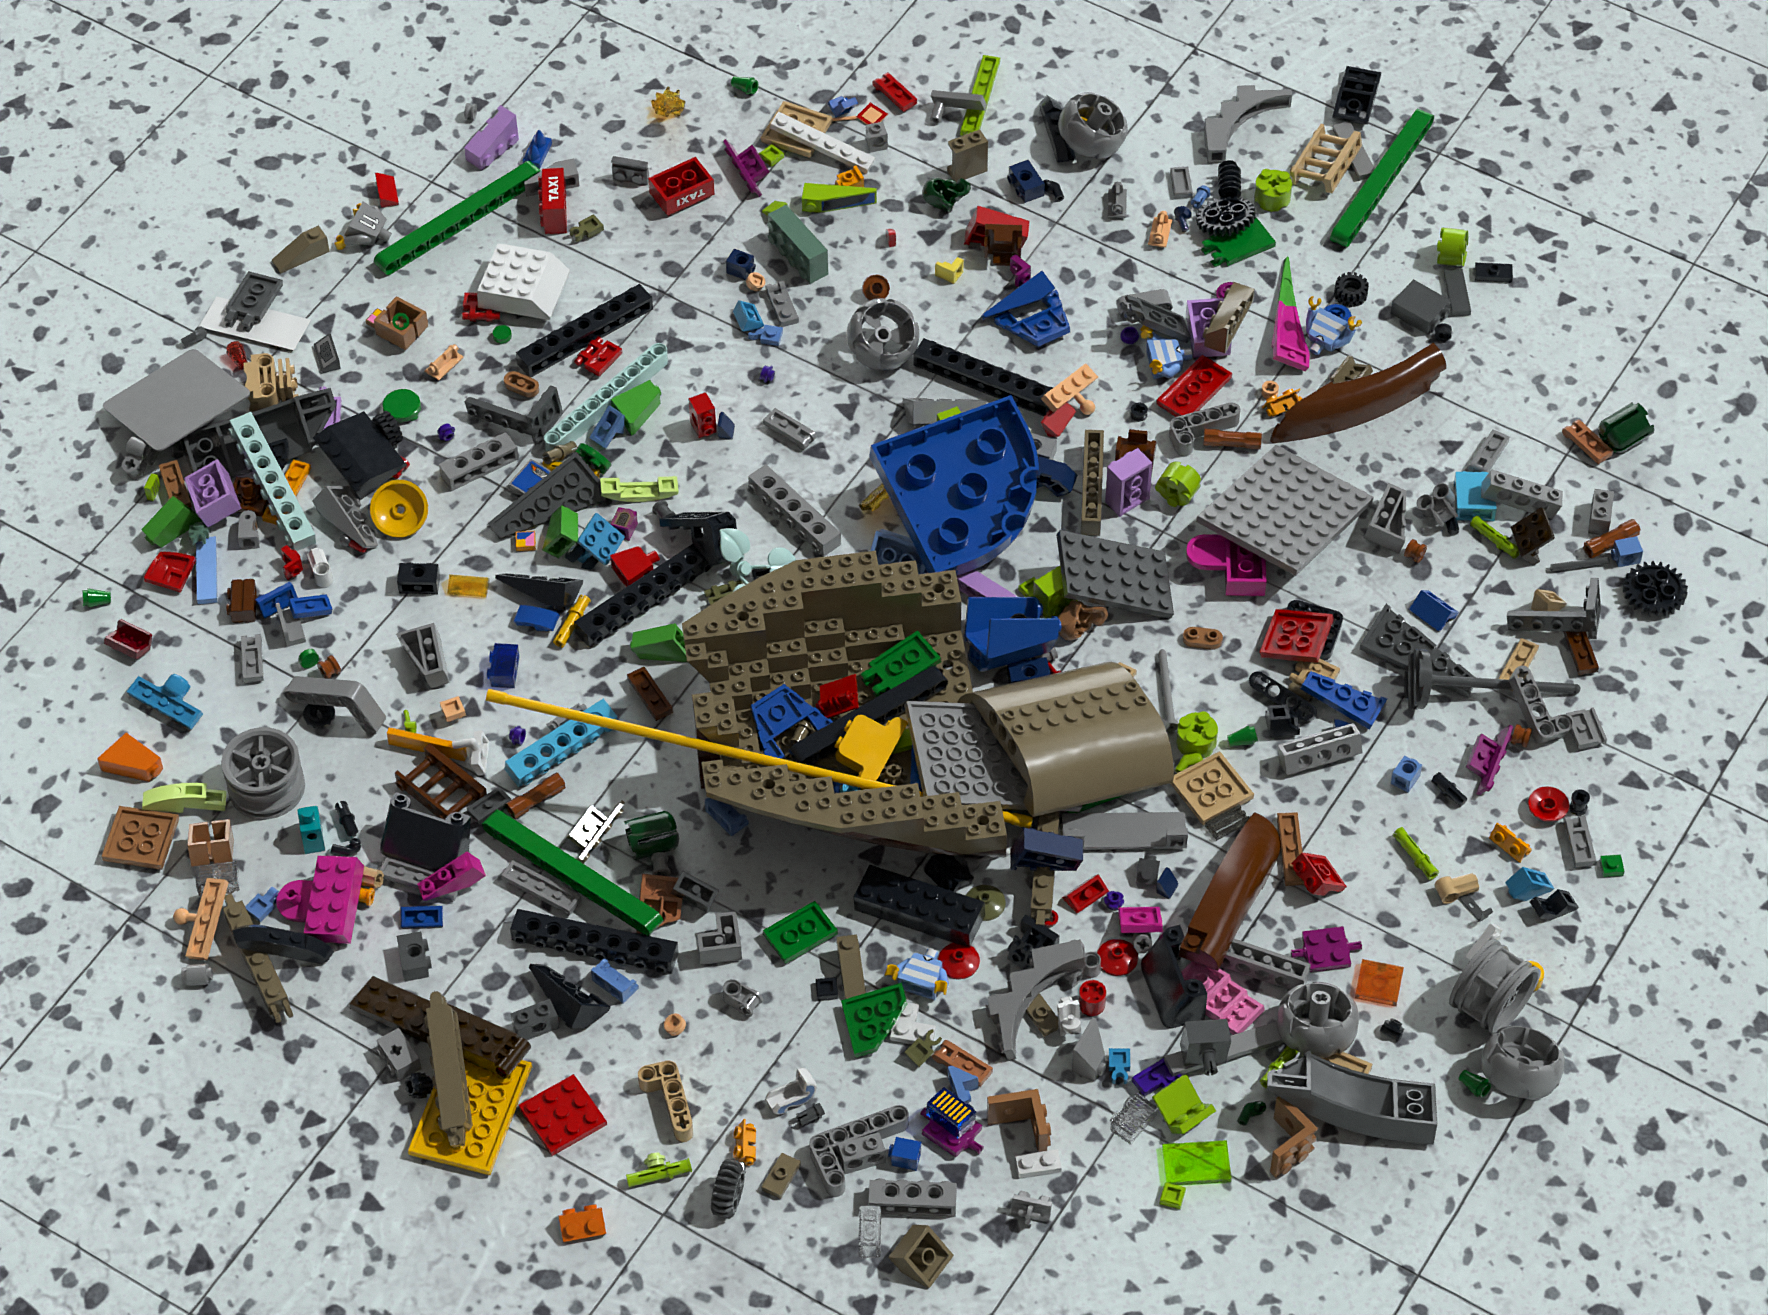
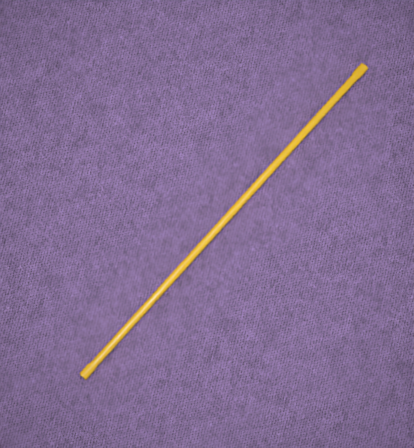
(504, 698)

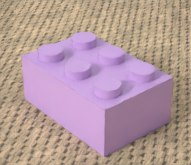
(1198, 318)
(1128, 482)
(212, 493)

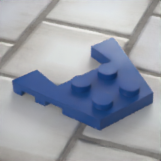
(1041, 326)
(780, 712)

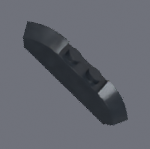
(1050, 113)
(282, 943)

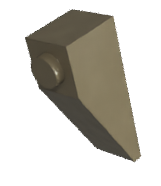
(302, 249)
(850, 965)

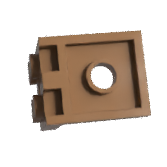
(1018, 1107)
(1302, 1135)

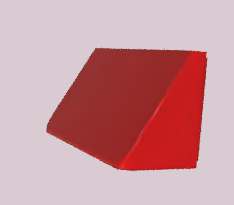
(386, 190)
(1056, 422)
(1086, 893)

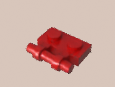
(470, 304)
(601, 359)

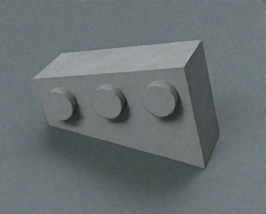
(1389, 521)
(426, 652)

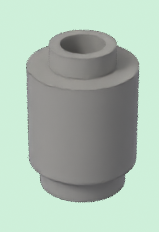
(196, 974)

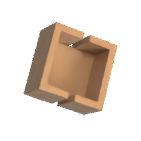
(402, 338)
(203, 850)

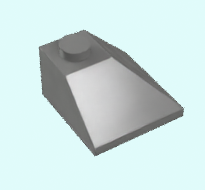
(1089, 1053)

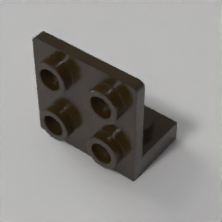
(1532, 534)

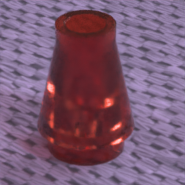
(237, 353)

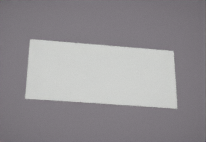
(274, 329)

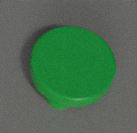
(402, 404)
(592, 456)

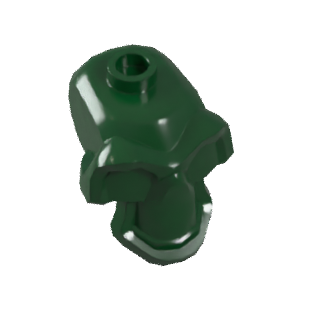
(944, 193)

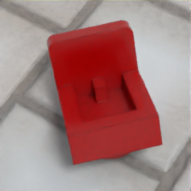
(293, 562)

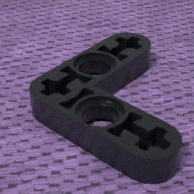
(1330, 642)

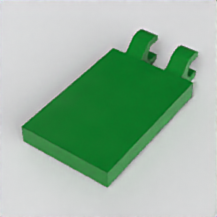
(1238, 246)
(900, 663)

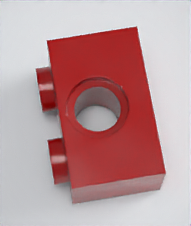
(702, 415)

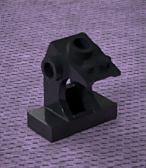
(1035, 936)

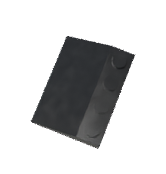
(360, 453)

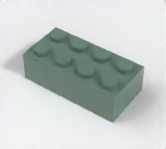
(797, 244)

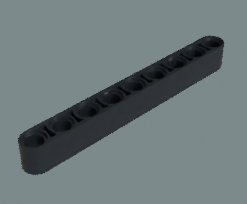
(879, 709)

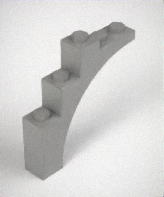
(1233, 114)
(1046, 966)

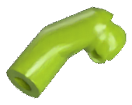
(1187, 760)

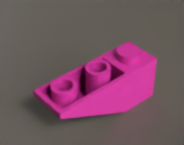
(454, 876)

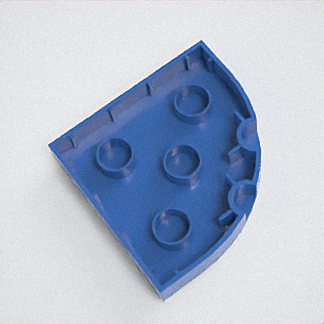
(962, 484)

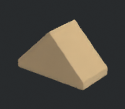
(1547, 601)

